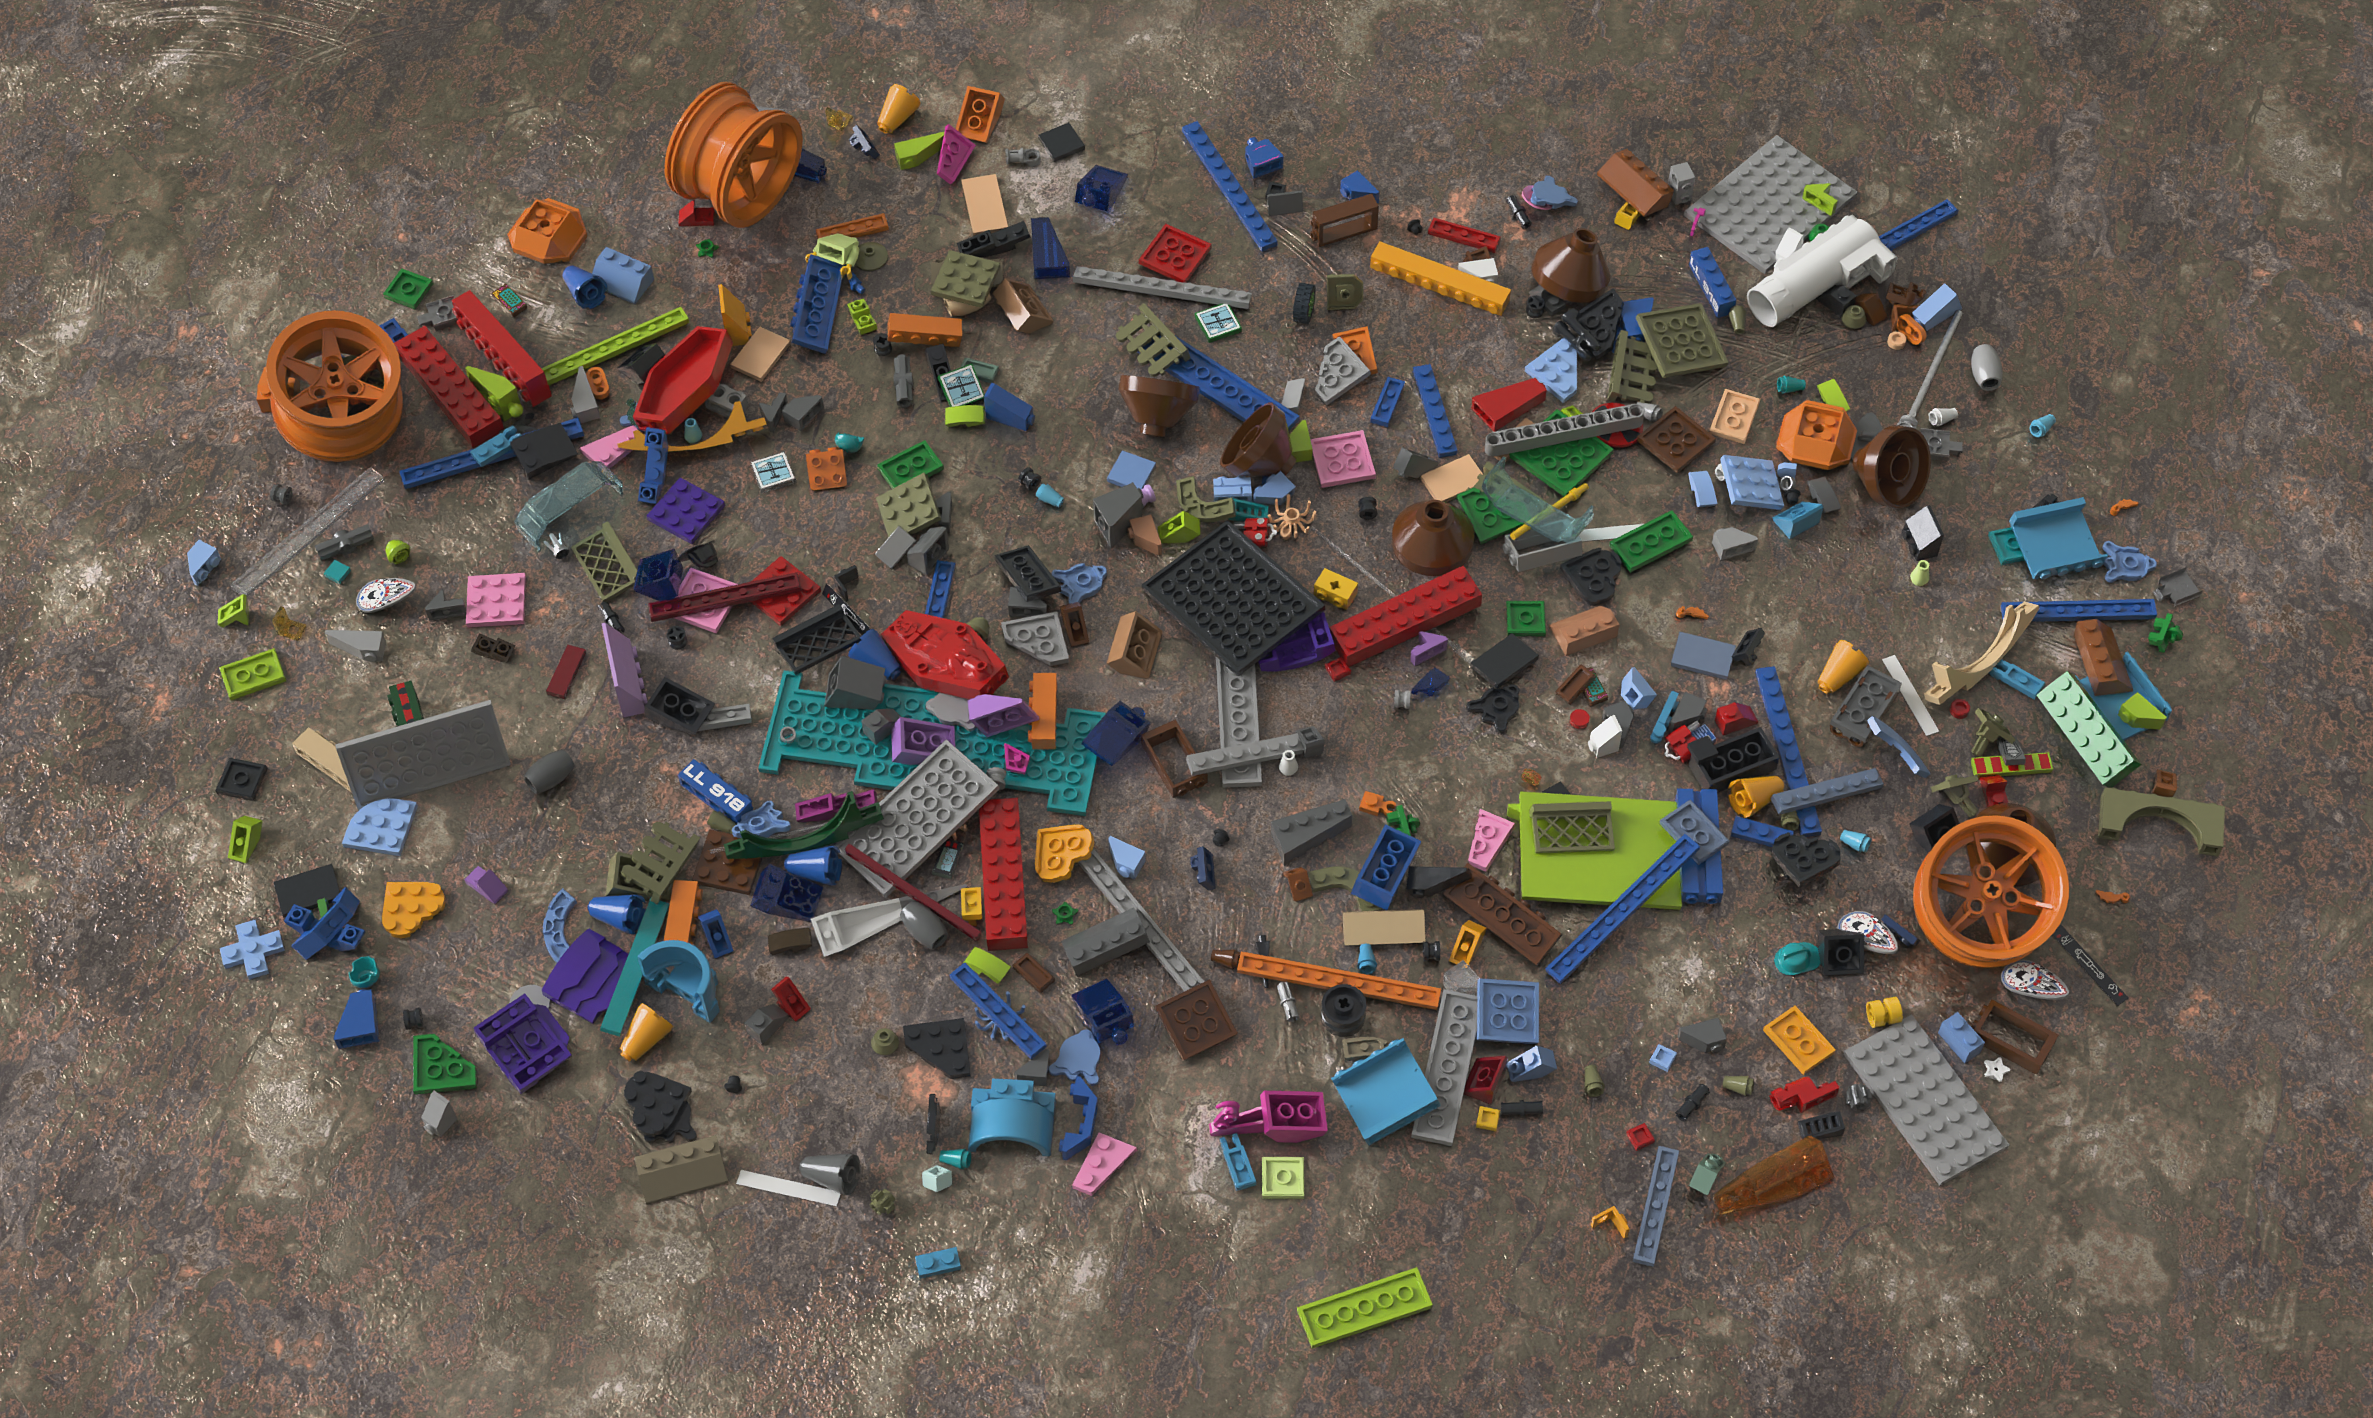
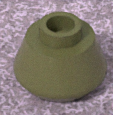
(1854, 317)
(980, 626)
(885, 1041)

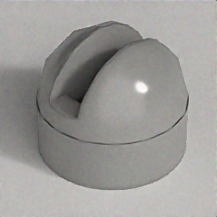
(1785, 483)
(786, 731)

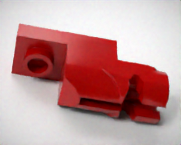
(1803, 1094)

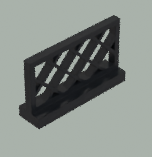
(809, 631)

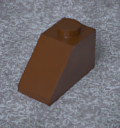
(1074, 623)

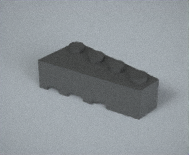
(1307, 829)

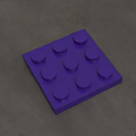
(686, 510)

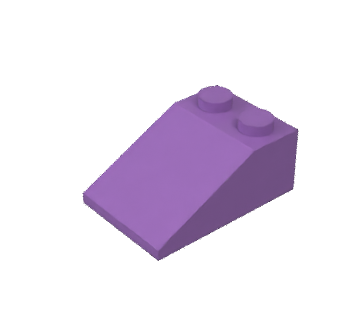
(999, 713)
(917, 739)

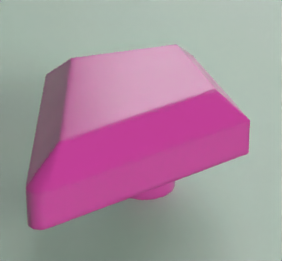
(1016, 760)

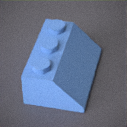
(623, 275)

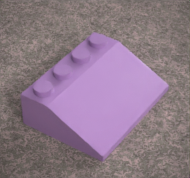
(625, 672)

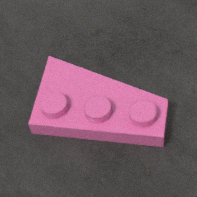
(607, 449)
(1489, 838)
(1101, 1162)

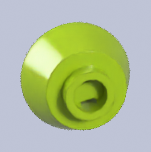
(397, 551)

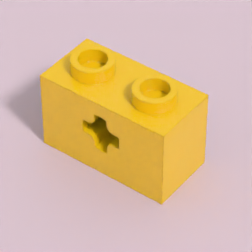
(1335, 589)

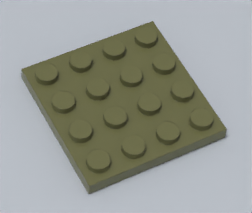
(1681, 340)

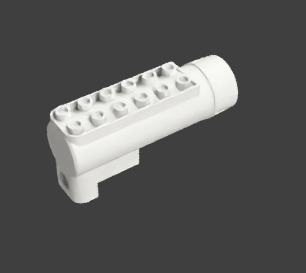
(1836, 257)

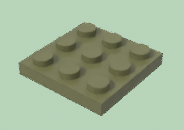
(965, 279)
(909, 506)

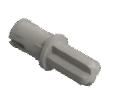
(1288, 1001)

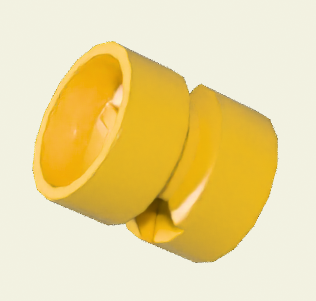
(1882, 1012)

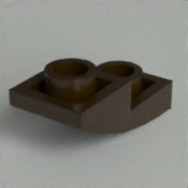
(494, 649)
(792, 939)

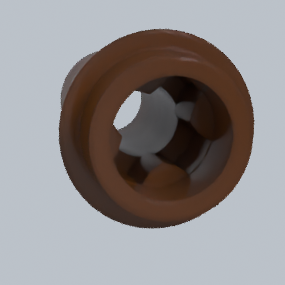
(1228, 958)

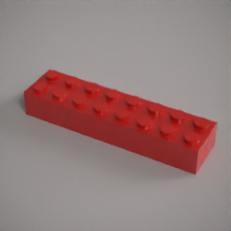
(501, 348)
(449, 387)
(1405, 616)
(1003, 875)

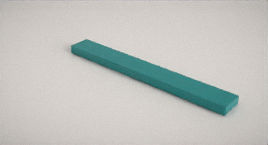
(631, 973)

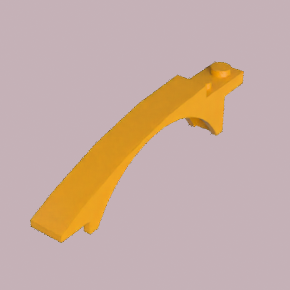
(735, 424)

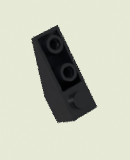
(938, 365)

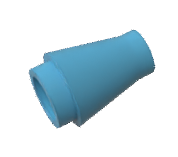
(1366, 961)

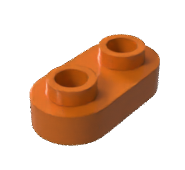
(1911, 329)
(598, 384)

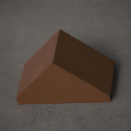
(1872, 307)

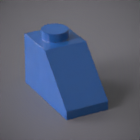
(1357, 186)
(715, 933)

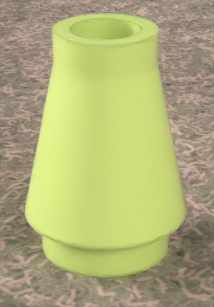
(1920, 574)

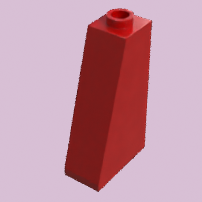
(1508, 403)

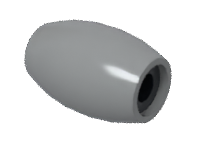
(1986, 367)

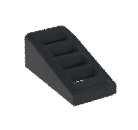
(1825, 1118)

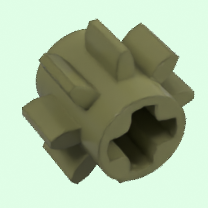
(882, 1201)

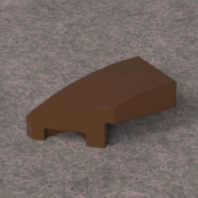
(1479, 254)

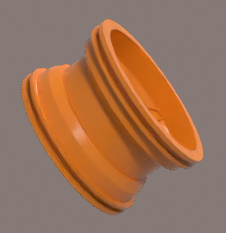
(733, 154)
(342, 435)
(2033, 849)

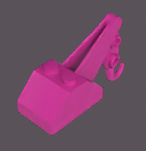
(1285, 1117)

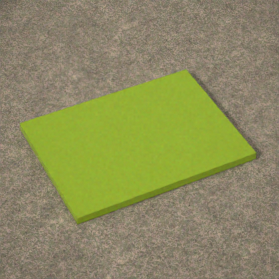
(1597, 875)

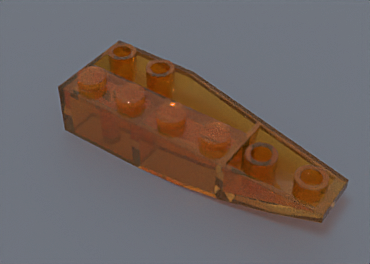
(1777, 1178)

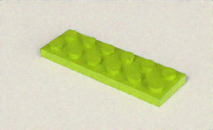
(1364, 1307)

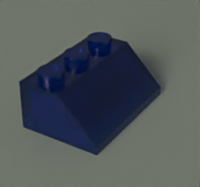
(659, 576)

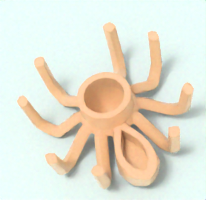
(1291, 518)

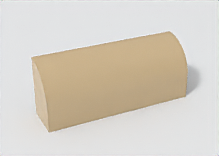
(1384, 927)

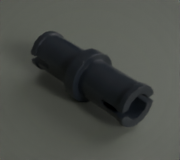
(1518, 212)
(610, 617)
(1692, 1102)
(1521, 1108)

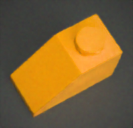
(1467, 942)

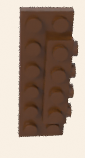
(1505, 915)

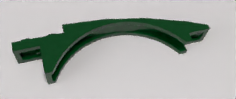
(847, 819)

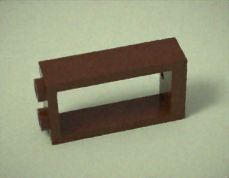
(1363, 205)
(1160, 735)
(2008, 1051)

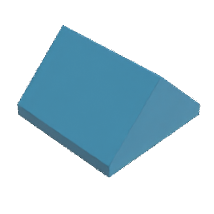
(1799, 518)

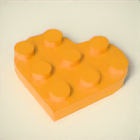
(1059, 849)
(409, 905)

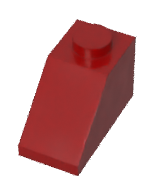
(1734, 718)

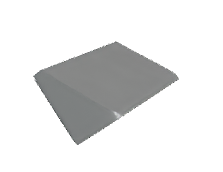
(1293, 394)
(895, 547)

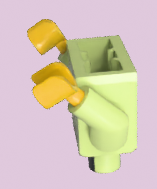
(839, 250)

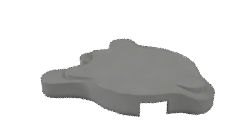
(950, 710)

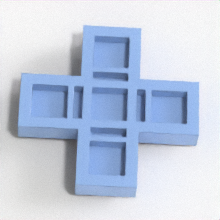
(252, 949)

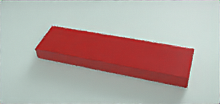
(1463, 235)

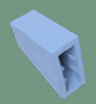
(1937, 308)

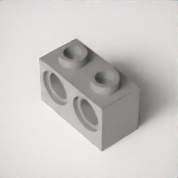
(1682, 181)
(723, 400)

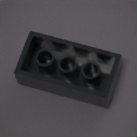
(1737, 758)

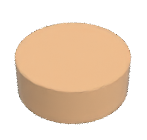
(1896, 340)

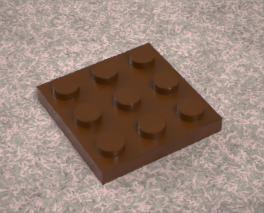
(1676, 439)
(722, 873)
(1196, 1020)

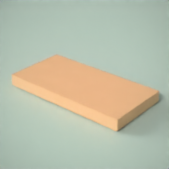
(984, 204)

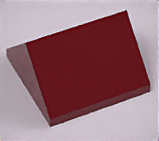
(1486, 1078)

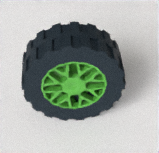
(1304, 303)

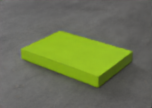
(252, 674)

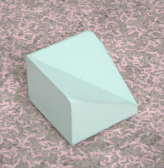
(937, 1178)

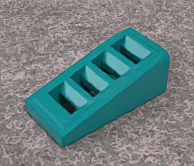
(1248, 506)

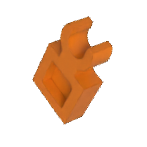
(1374, 803)

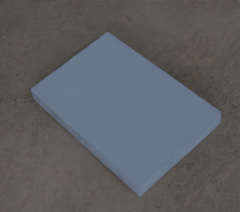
(1703, 655)
(1694, 823)

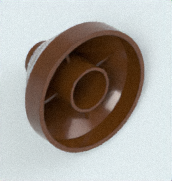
(1572, 267)
(1157, 402)
(1260, 445)
(1894, 466)
(1432, 537)
(2001, 854)

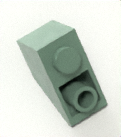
(1707, 1173)

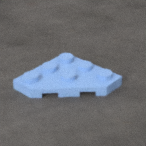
(1556, 370)

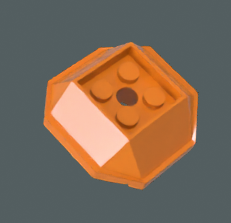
(548, 232)
(1817, 435)

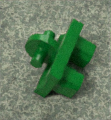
(2168, 633)
(1398, 818)

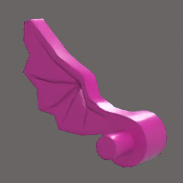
(1700, 212)

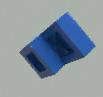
(394, 330)

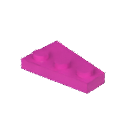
(953, 154)

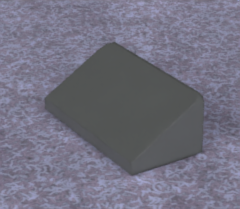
(1285, 203)

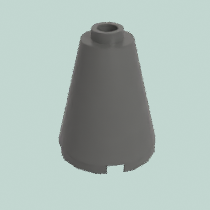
(832, 1171)

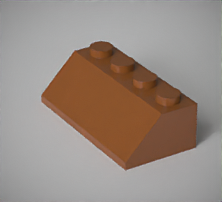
(1636, 182)
(2101, 658)

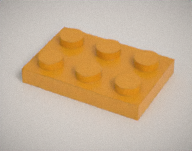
(1799, 1040)

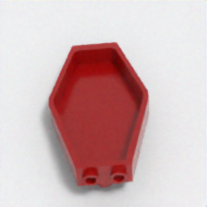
(683, 379)
(944, 655)

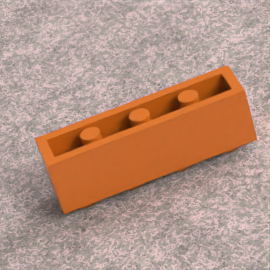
(924, 330)
(1045, 706)
(683, 911)

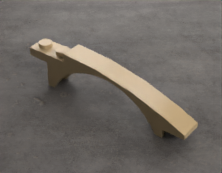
(1952, 680)

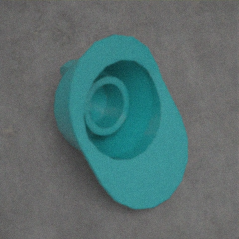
(1797, 958)

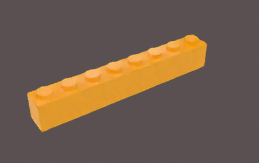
(1440, 278)

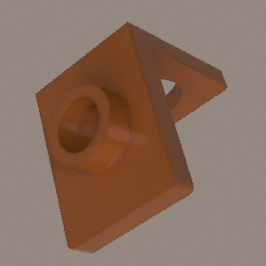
(1900, 309)
(1299, 883)

